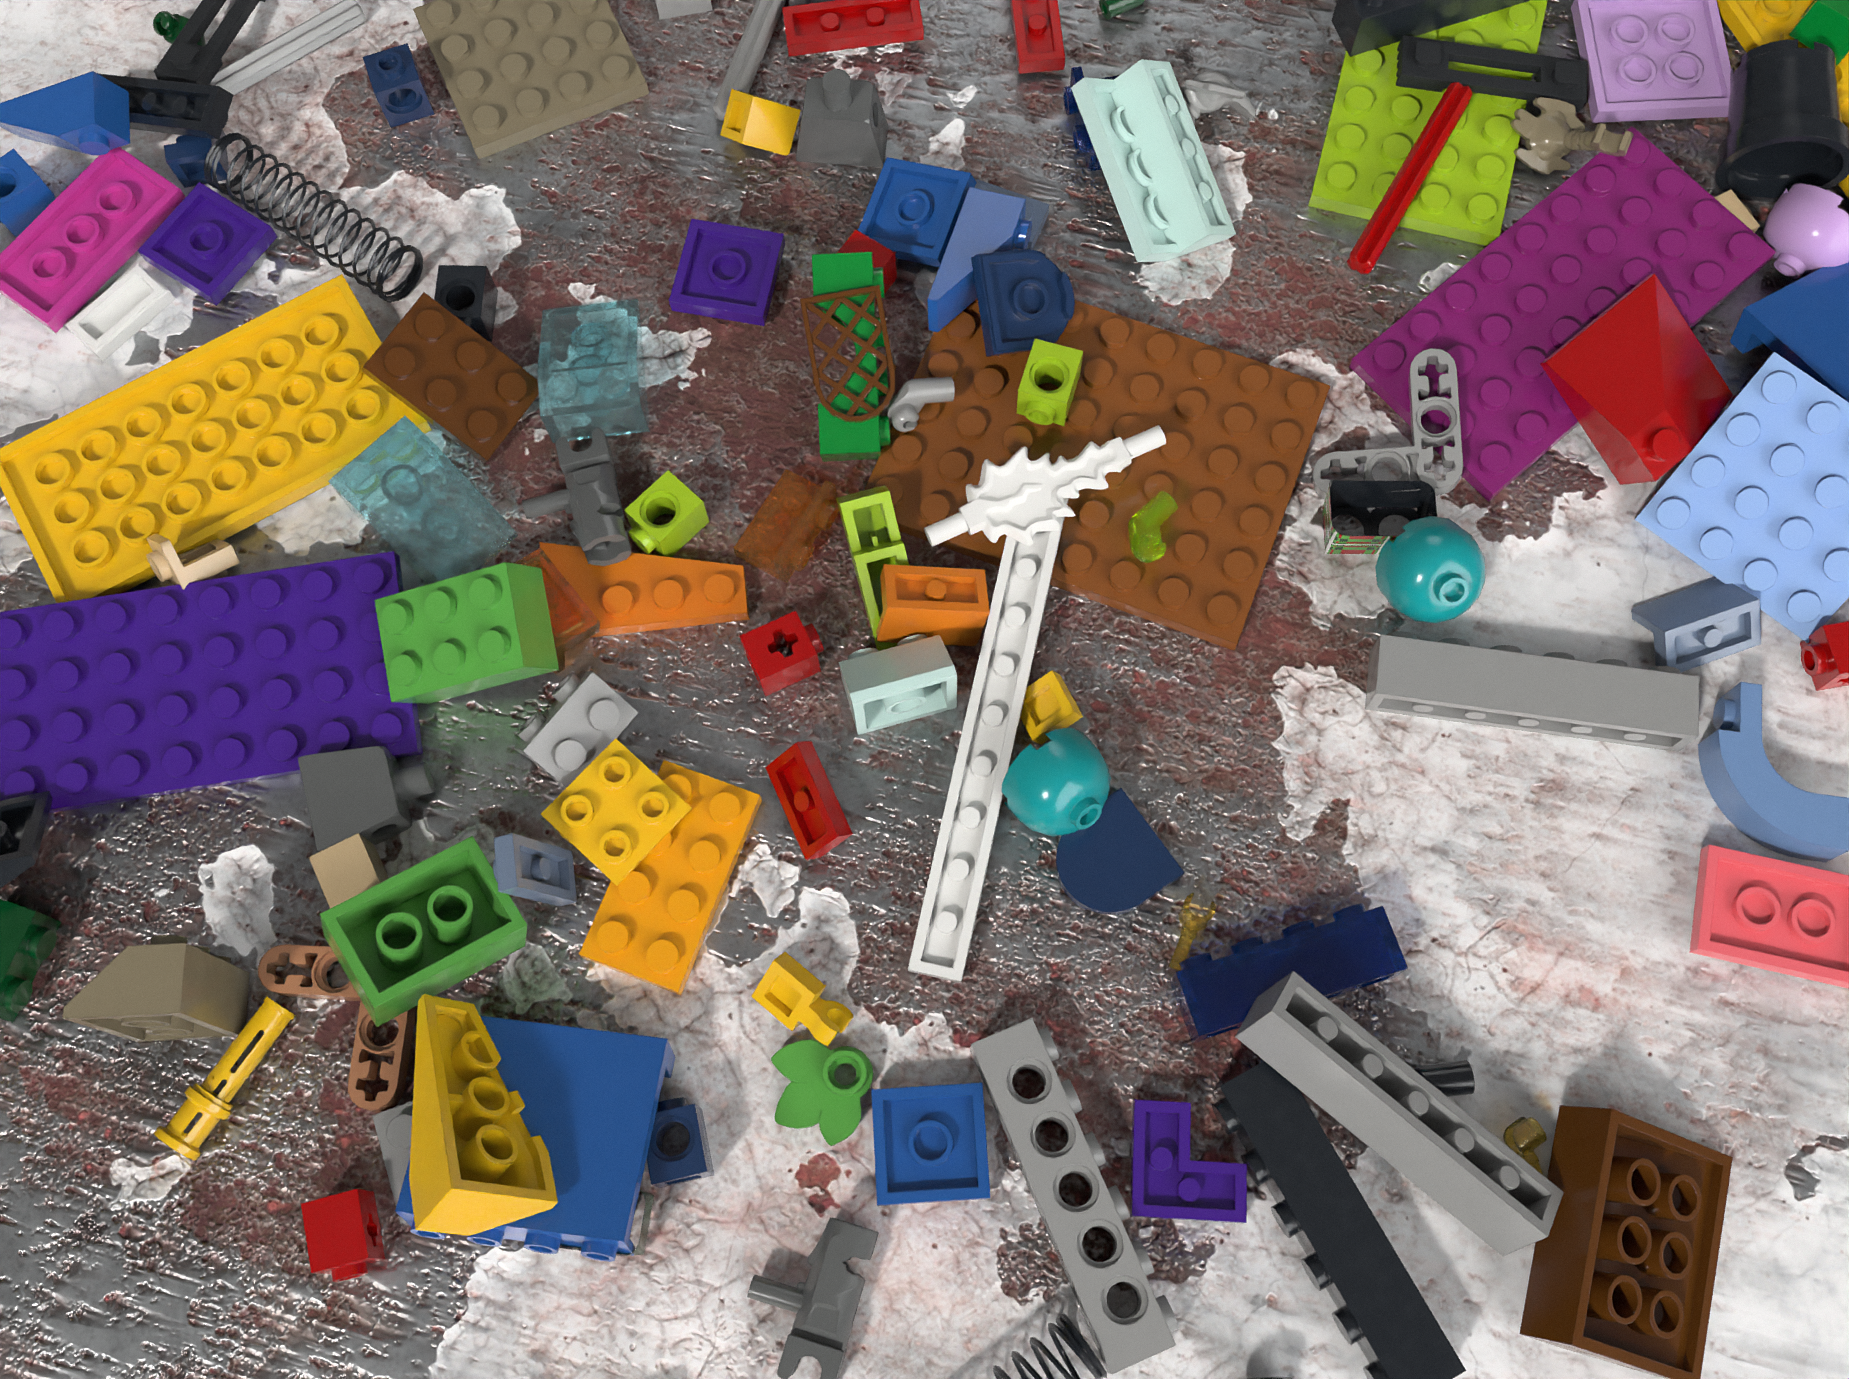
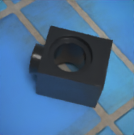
(466, 286)

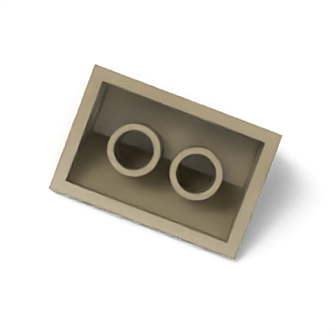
(164, 994)

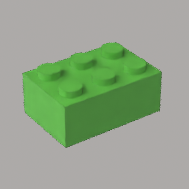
(466, 634)
(423, 930)

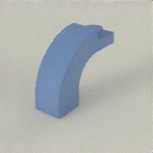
(1756, 796)

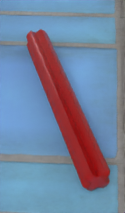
(1409, 178)

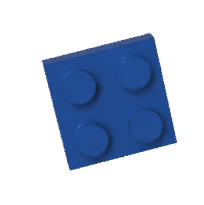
(915, 209)
(930, 1144)

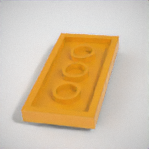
(666, 904)

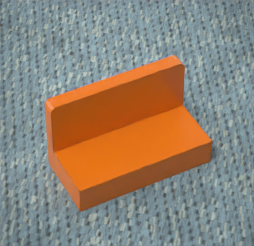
(933, 603)

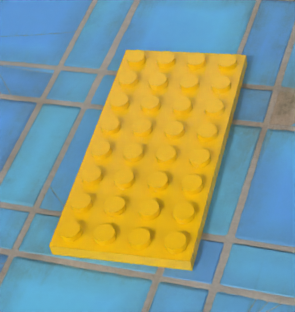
(200, 444)

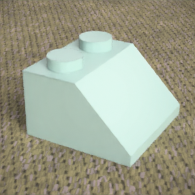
(899, 682)

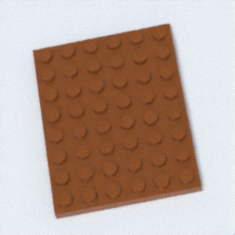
(1227, 462)

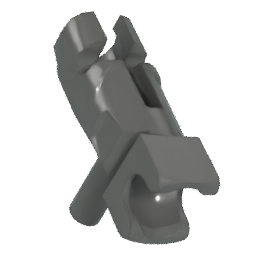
(591, 499)
(824, 1303)

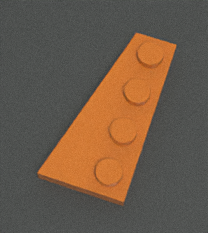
(653, 590)

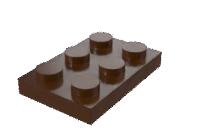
(453, 378)

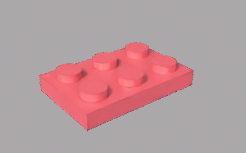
(1772, 915)

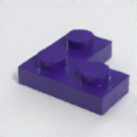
(1168, 1182)

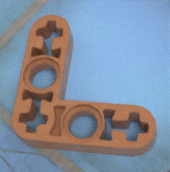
(360, 1068)

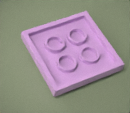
(1653, 59)

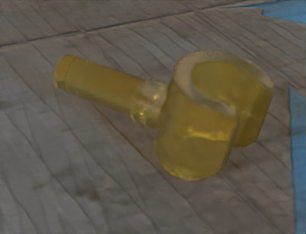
(1191, 926)
(1524, 1137)

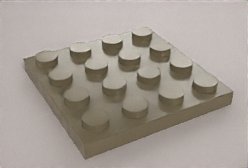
(528, 65)

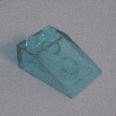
(592, 370)
(422, 505)

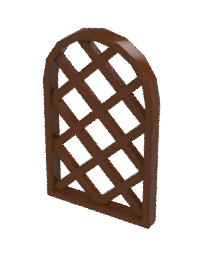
(841, 297)

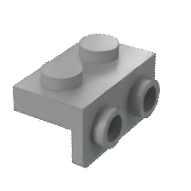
(574, 727)

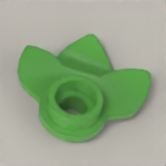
(814, 1092)

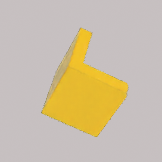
(760, 122)

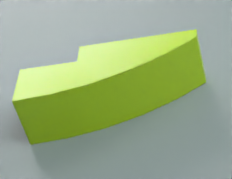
(872, 542)

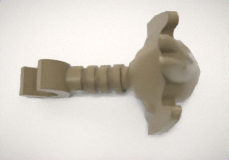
(1558, 133)

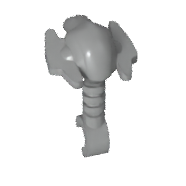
(1213, 91)

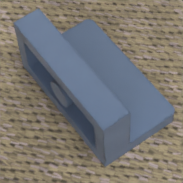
(1701, 624)

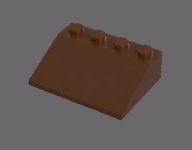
(1629, 1245)

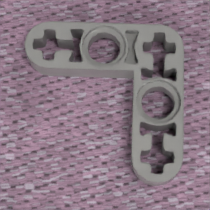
(1412, 459)

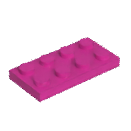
(85, 237)

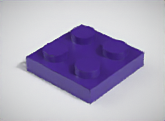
(207, 243)
(727, 272)

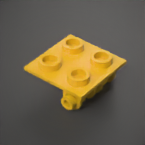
(616, 811)

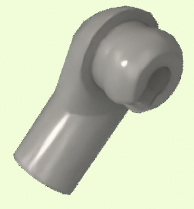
(912, 397)

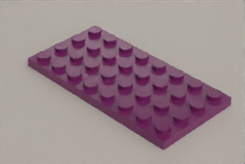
(1548, 283)

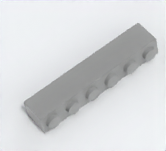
(1533, 691)
(1400, 1115)

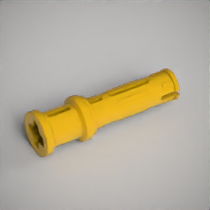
(200, 1097)

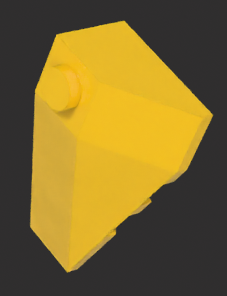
(468, 1142)

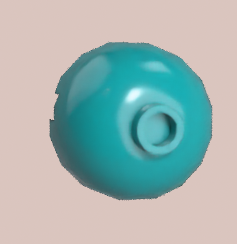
(1431, 570)
(1058, 784)

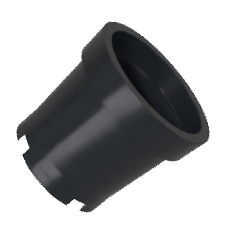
(1783, 123)

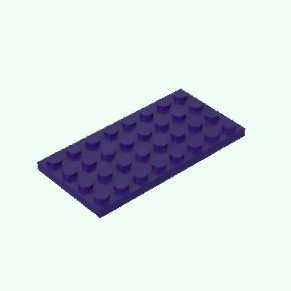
(198, 683)

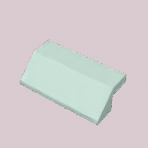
(1153, 161)

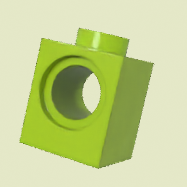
(1052, 365)
(666, 496)

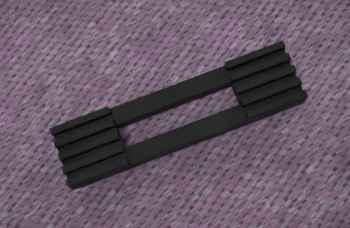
(199, 64)
(1425, 67)

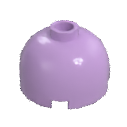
(1807, 231)

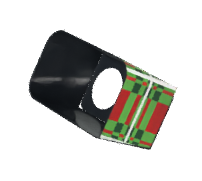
(1355, 497)

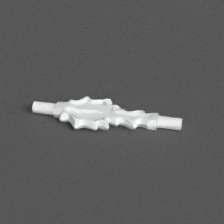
(1031, 494)

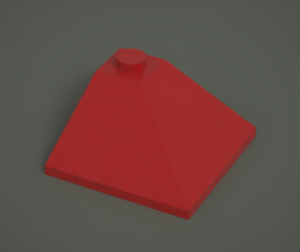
(1639, 384)

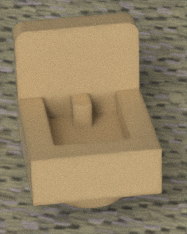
(195, 565)

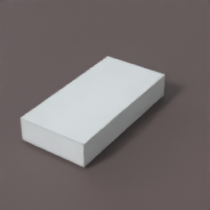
(120, 312)

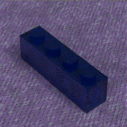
(1332, 958)

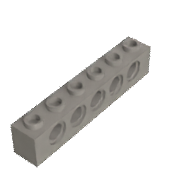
(1118, 1340)

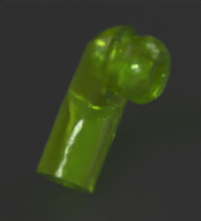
(1145, 527)

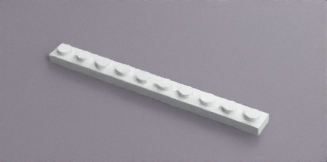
(983, 758)

